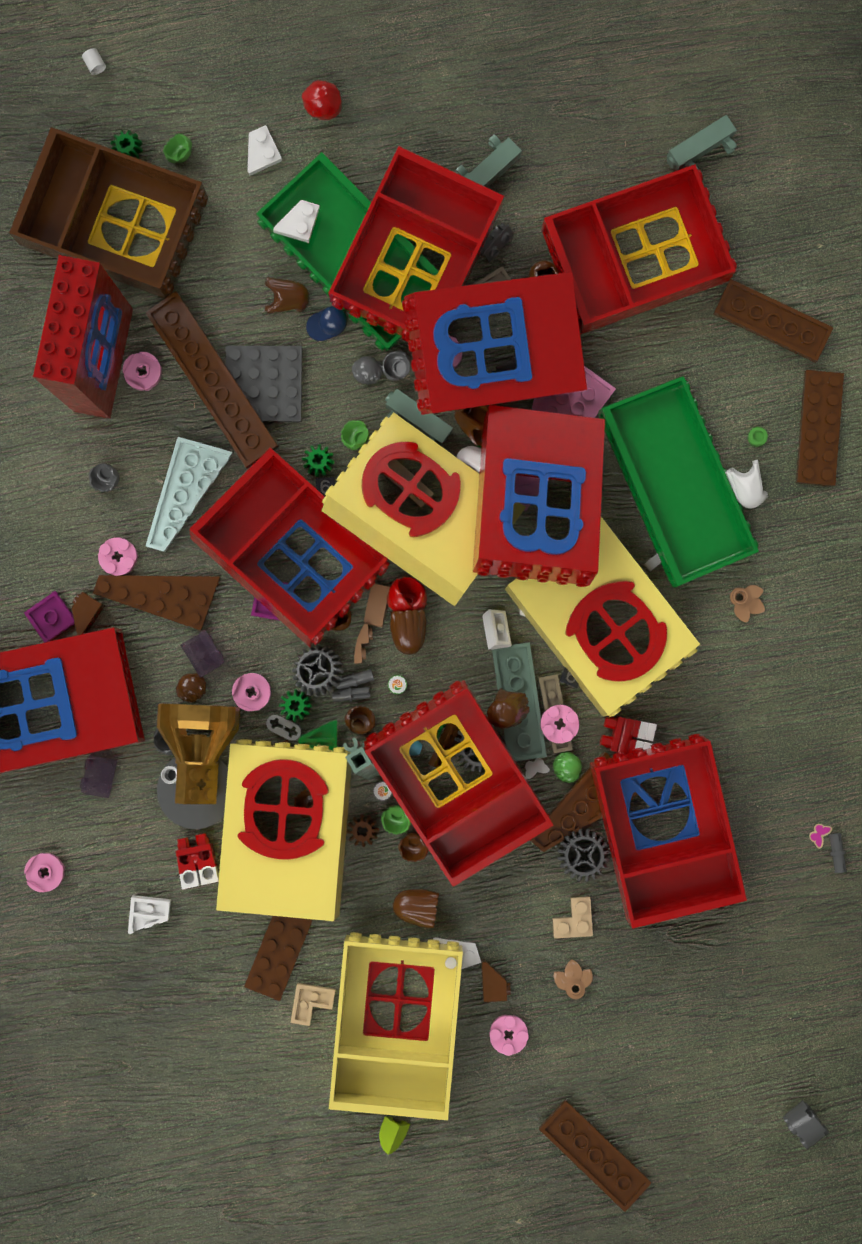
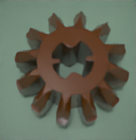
(360, 837)

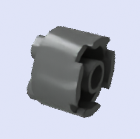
(805, 1124)

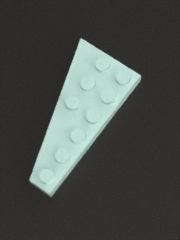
(188, 479)

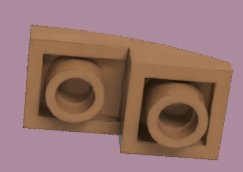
(376, 606)
(364, 636)

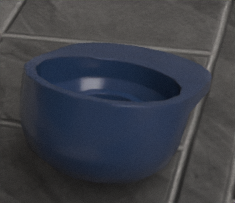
(326, 324)

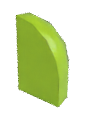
(392, 1134)

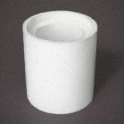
(94, 61)
(164, 774)

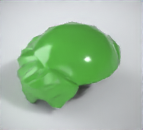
(178, 149)
(354, 434)
(567, 767)
(395, 820)

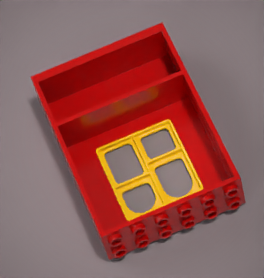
(432, 210)
(586, 245)
(482, 816)

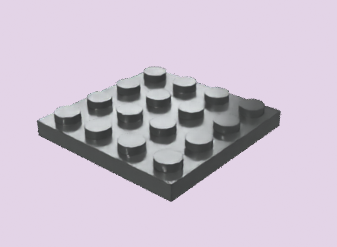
(269, 379)

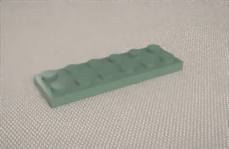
(516, 674)

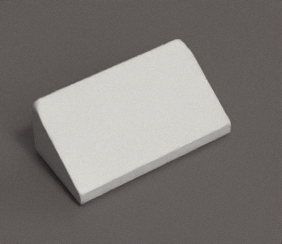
(496, 629)

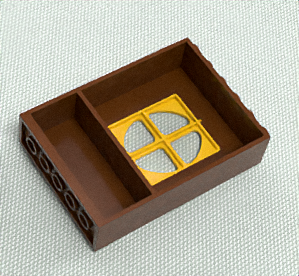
(71, 199)

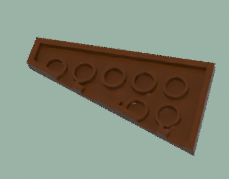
(170, 597)
(573, 812)

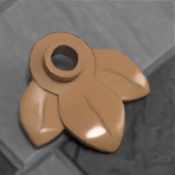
(749, 604)
(573, 977)

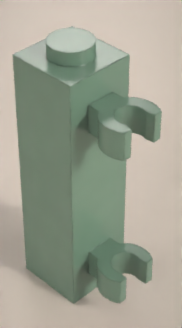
(702, 143)
(497, 163)
(427, 424)
(360, 761)

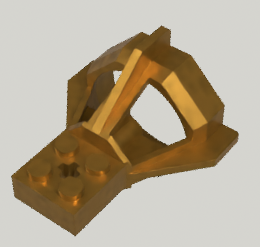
(197, 754)

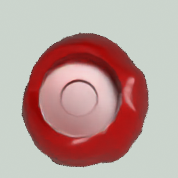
(322, 100)
(406, 595)

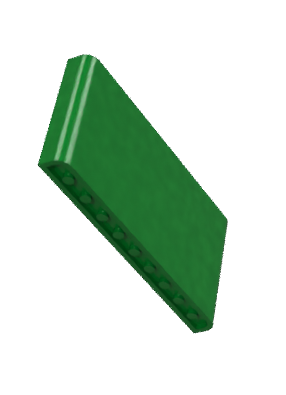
(335, 228)
(678, 481)

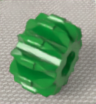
(125, 140)
(324, 462)
(301, 707)

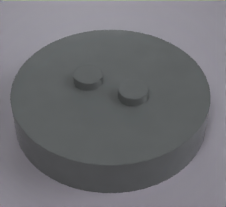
(193, 815)

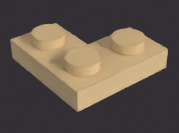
(579, 924)
(306, 998)

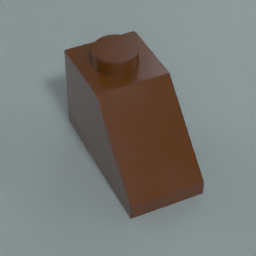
(85, 612)
(493, 984)

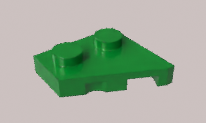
(324, 735)

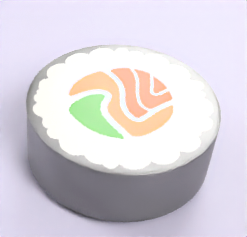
(381, 791)

